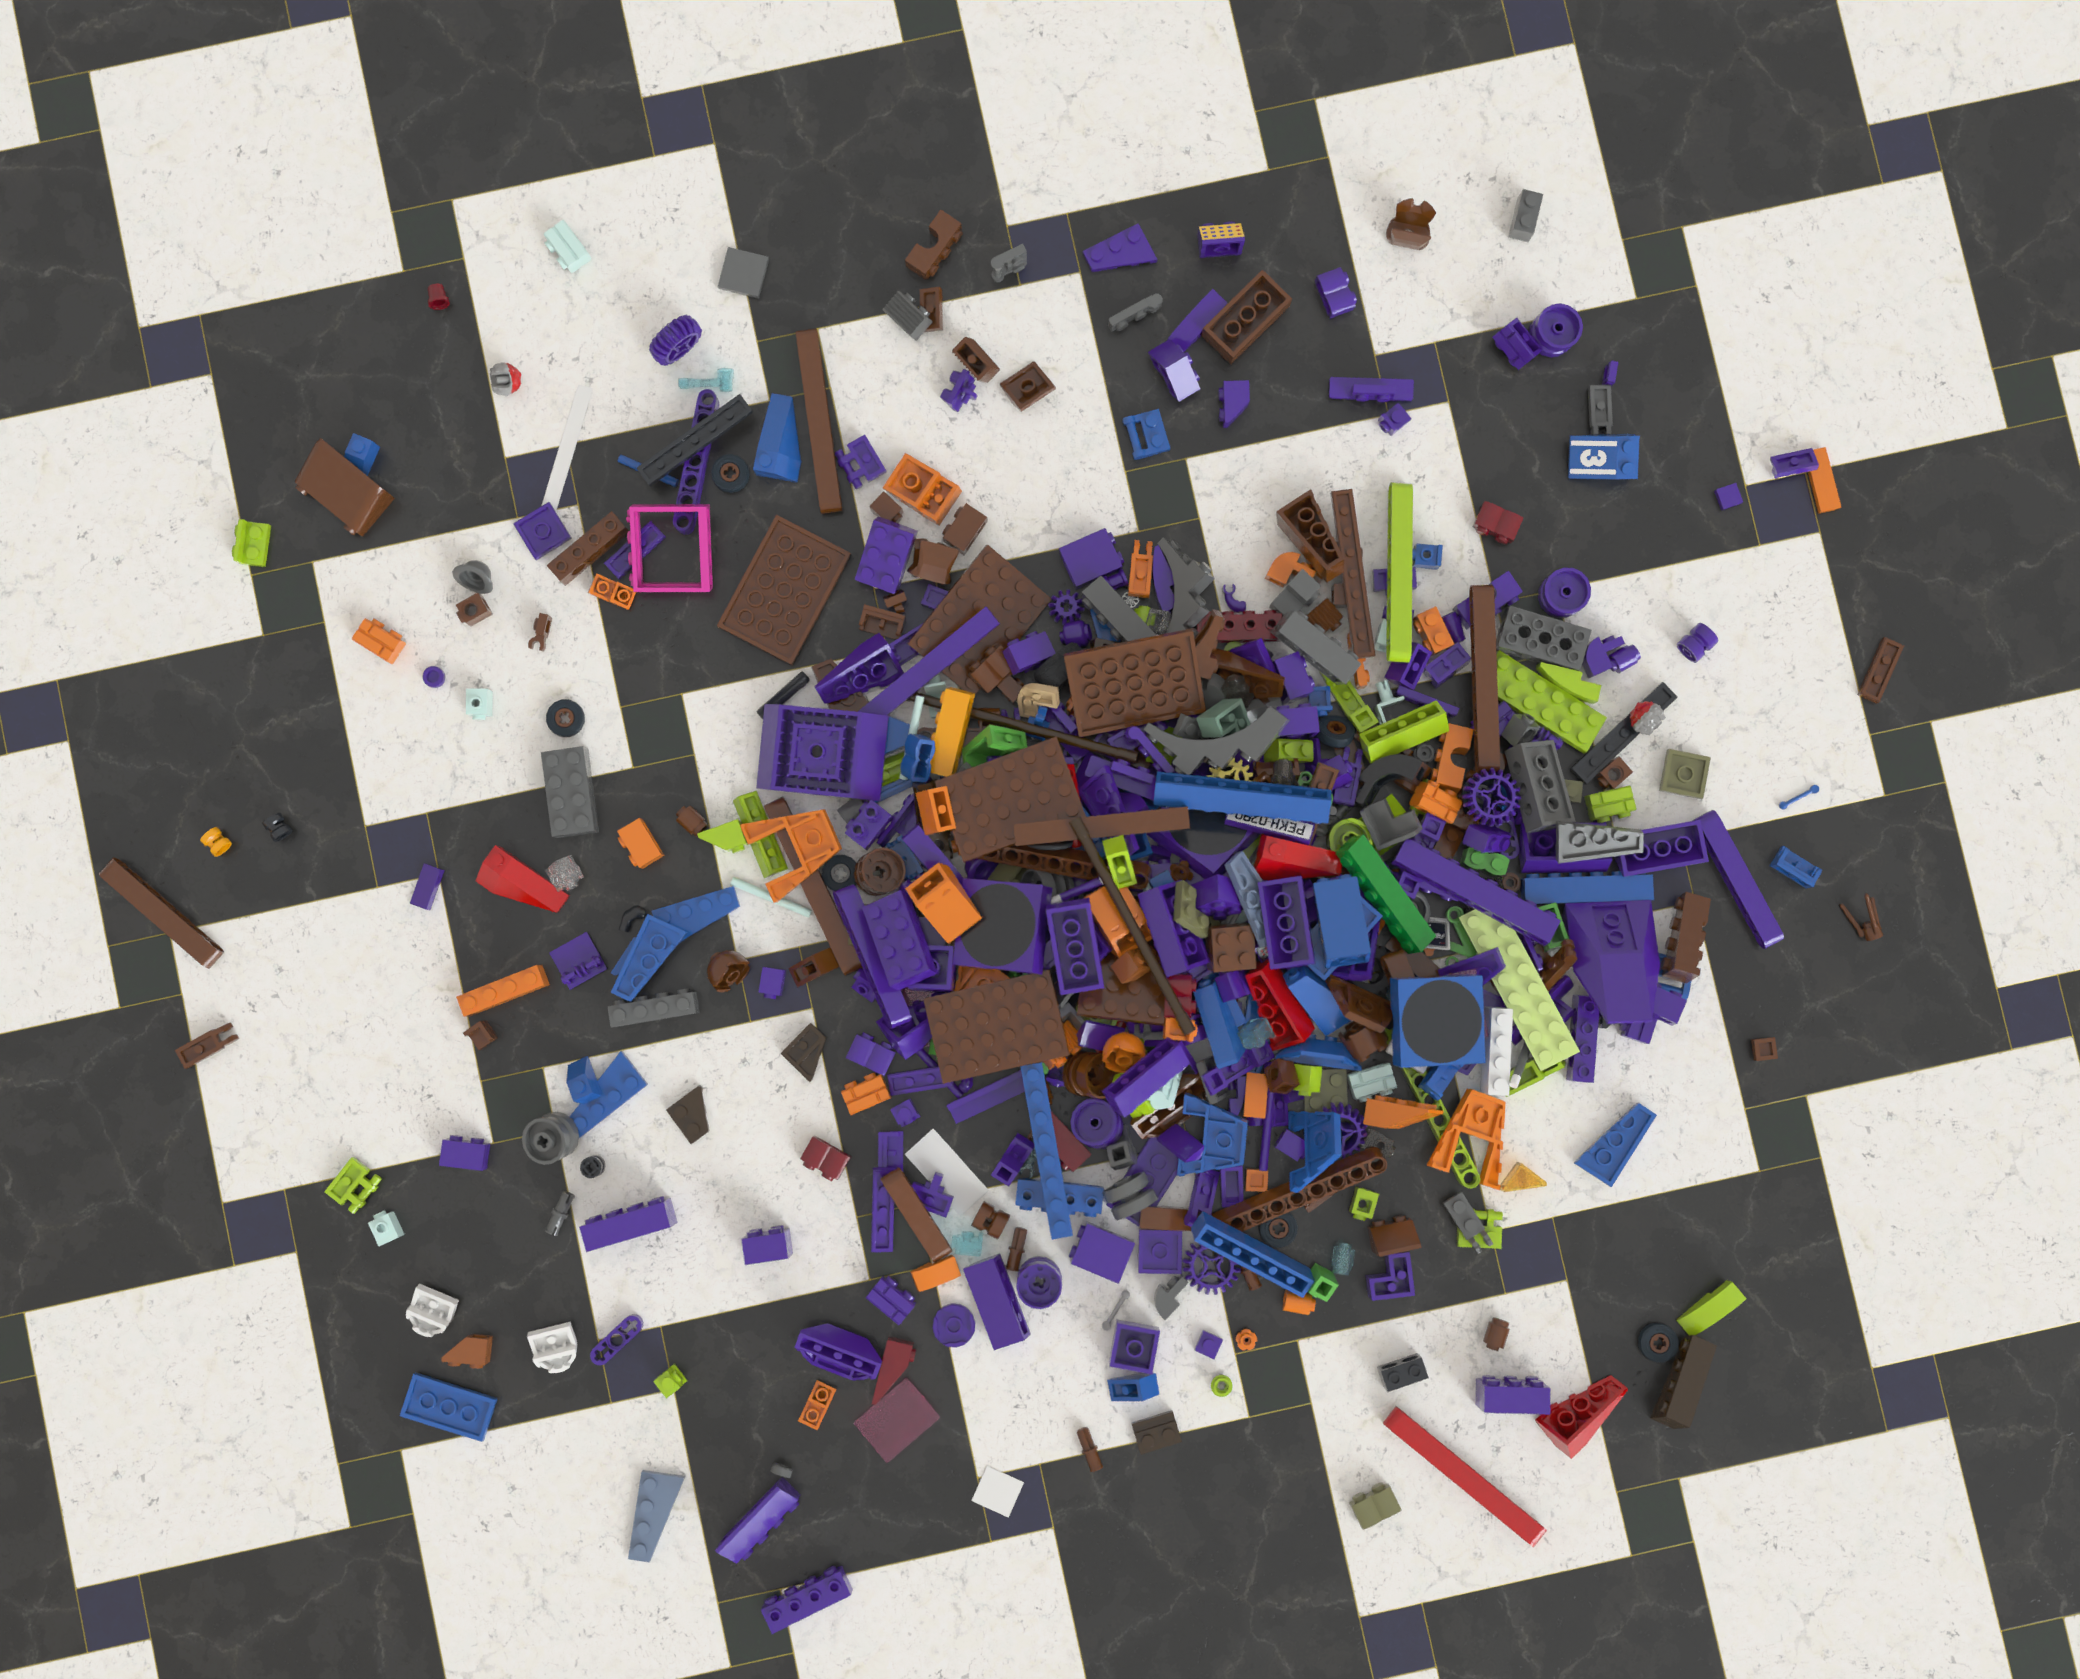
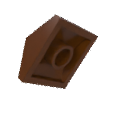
(1027, 386)

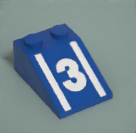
(1603, 456)

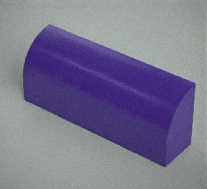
(997, 1302)

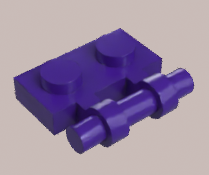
(866, 458)

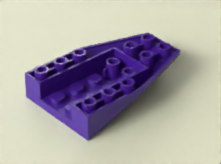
(1616, 956)

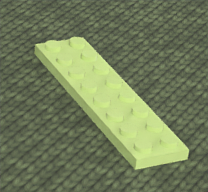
(1522, 991)

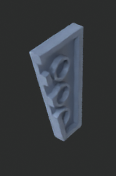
(654, 1503)

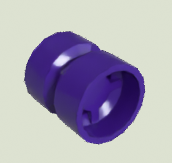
(1699, 640)

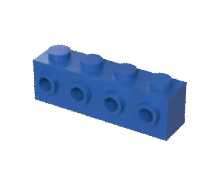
(1079, 1197)

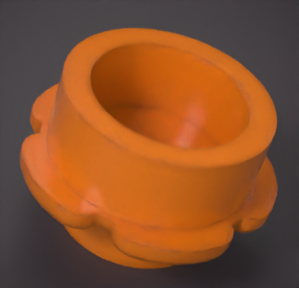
(1252, 1338)

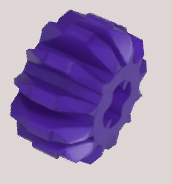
(1059, 611)

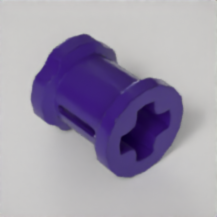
(1117, 580)

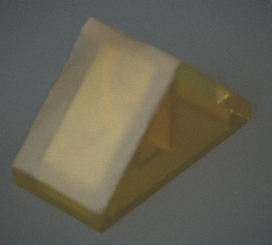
(1521, 1178)

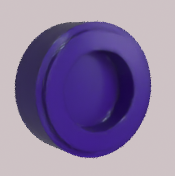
(434, 677)

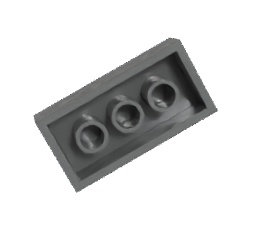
(1316, 647)
(569, 792)

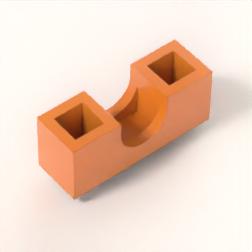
(1454, 741)

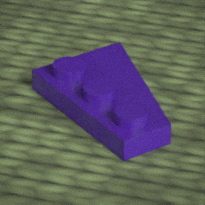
(1122, 249)
(1486, 964)

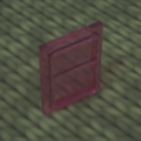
(896, 1420)

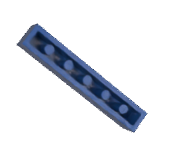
(1587, 888)
(1252, 1254)

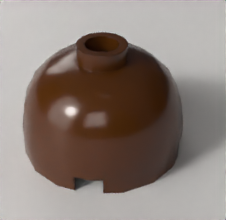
(727, 968)

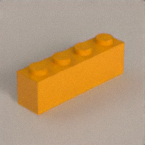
(951, 730)

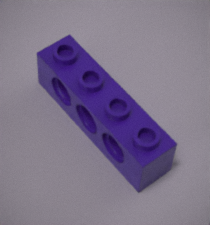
(1584, 1032)

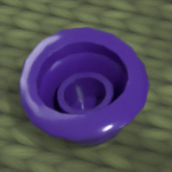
(979, 869)

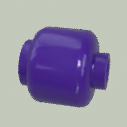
(1076, 632)

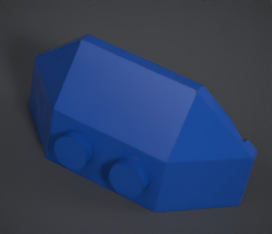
(1320, 1053)

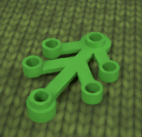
(1467, 949)

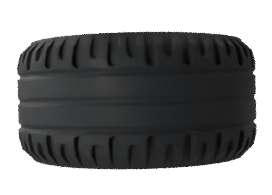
(1054, 671)

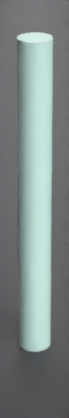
(915, 720)
(765, 895)

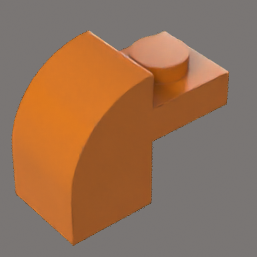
(1285, 566)

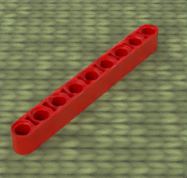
(1464, 1476)

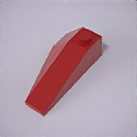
(1287, 859)
(513, 879)
(1579, 1417)

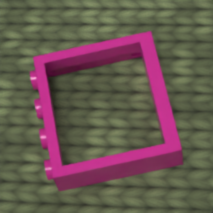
(635, 555)

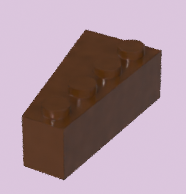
(1311, 535)
(1686, 938)

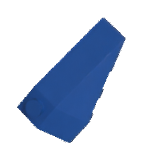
(779, 445)

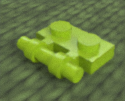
(348, 1180)
(1493, 1232)

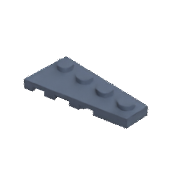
(1245, 882)

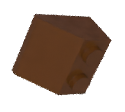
(1393, 1236)

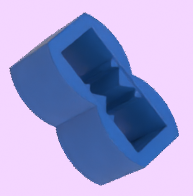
(917, 759)

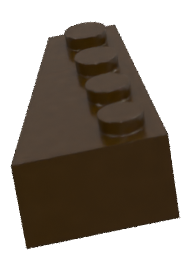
(1684, 1383)

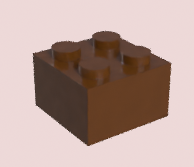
(1230, 947)

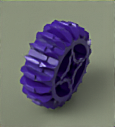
(675, 340)
(1508, 801)
(1355, 1129)
(1224, 1278)

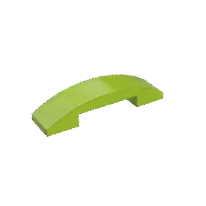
(1352, 705)

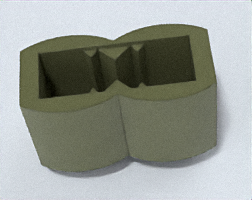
(1375, 1505)

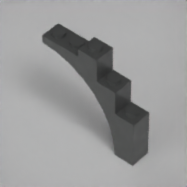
(1189, 582)
(1252, 742)

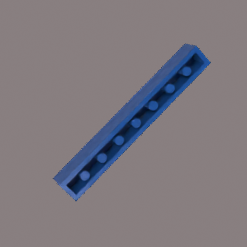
(1242, 797)
(1046, 1150)

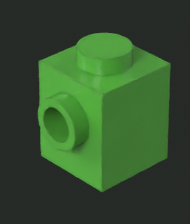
(1324, 1283)

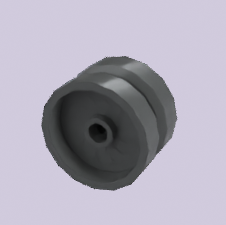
(550, 1138)
(1131, 1198)

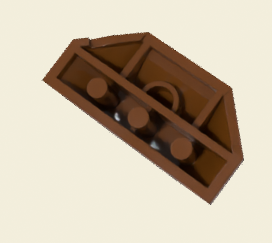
(1162, 1119)

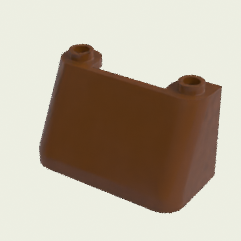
(342, 488)

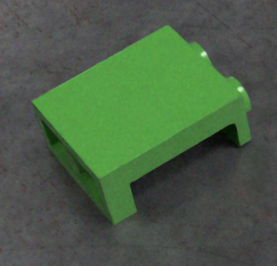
(993, 742)

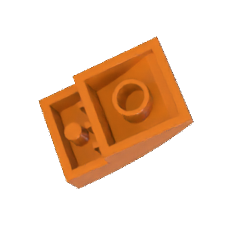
(922, 489)

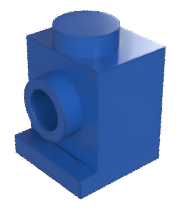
(1420, 561)

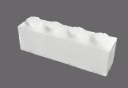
(1496, 1070)

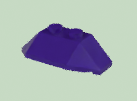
(839, 1352)

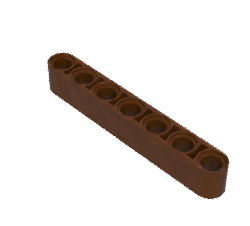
(161, 913)

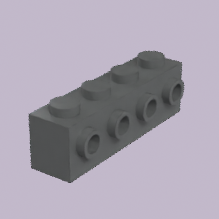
(1114, 612)
(653, 1009)

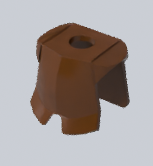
(1411, 218)
(932, 561)

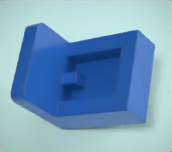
(1321, 698)

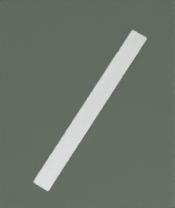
(567, 445)

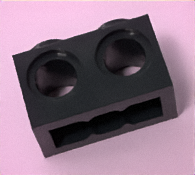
(1402, 1372)

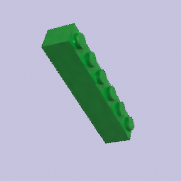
(1385, 894)

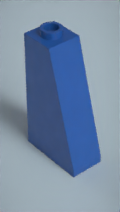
(1315, 998)
(1218, 1024)

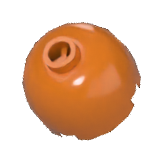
(1122, 1051)

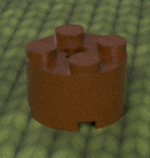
(1362, 1041)

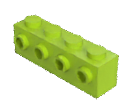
(1404, 731)

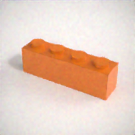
(502, 990)

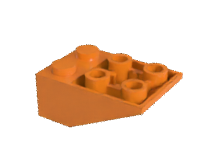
(944, 902)
(1111, 923)
(1397, 1113)

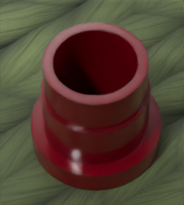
(437, 297)

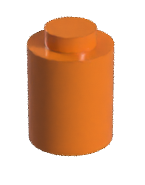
(1297, 1304)

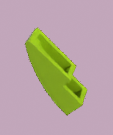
(1570, 682)
(1532, 1074)
(1711, 1308)

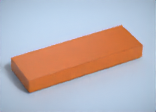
(1824, 483)

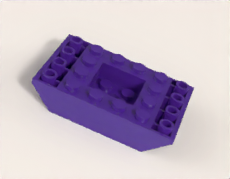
(850, 756)

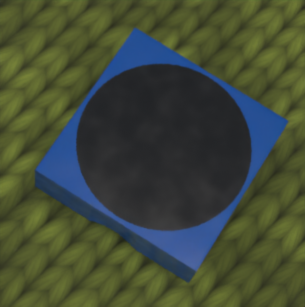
(1437, 1020)

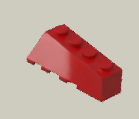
(1279, 1006)

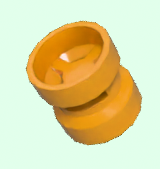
(215, 841)

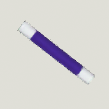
(1077, 890)

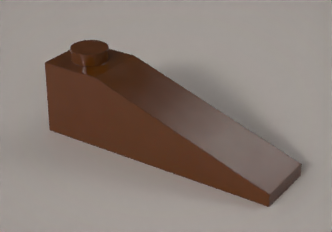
(1261, 681)

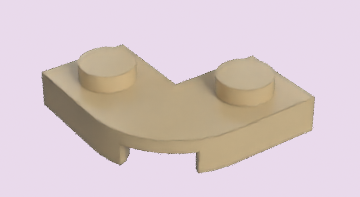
(1036, 695)

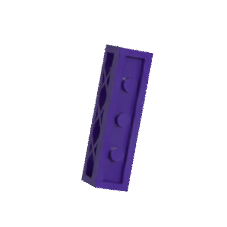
(987, 1097)

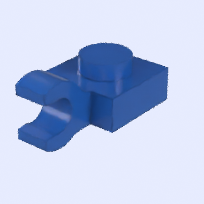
(1039, 720)

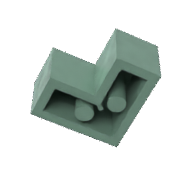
(1223, 719)

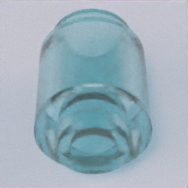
(1342, 1259)

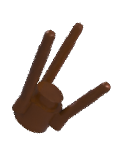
(1870, 929)

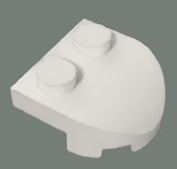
(430, 1311)
(553, 1347)

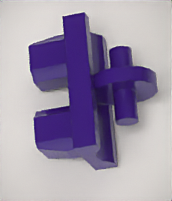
(962, 390)

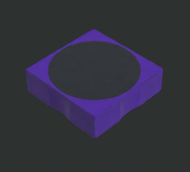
(1206, 843)
(1010, 927)

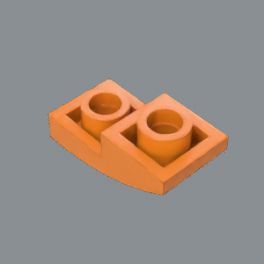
(612, 591)
(1255, 1095)
(935, 1274)
(817, 1405)

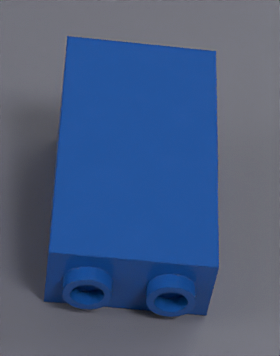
(1341, 921)

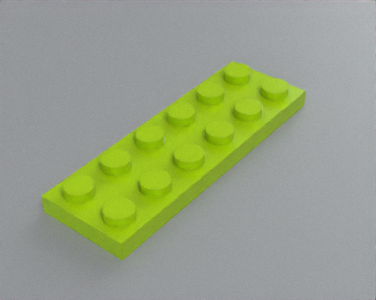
(1547, 703)

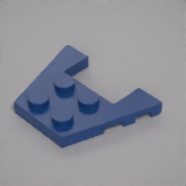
(1222, 1139)
(1322, 1144)

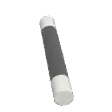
(1519, 1066)

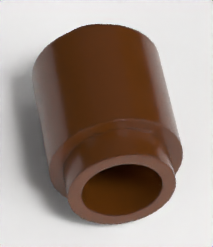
(691, 820)
(1496, 1334)

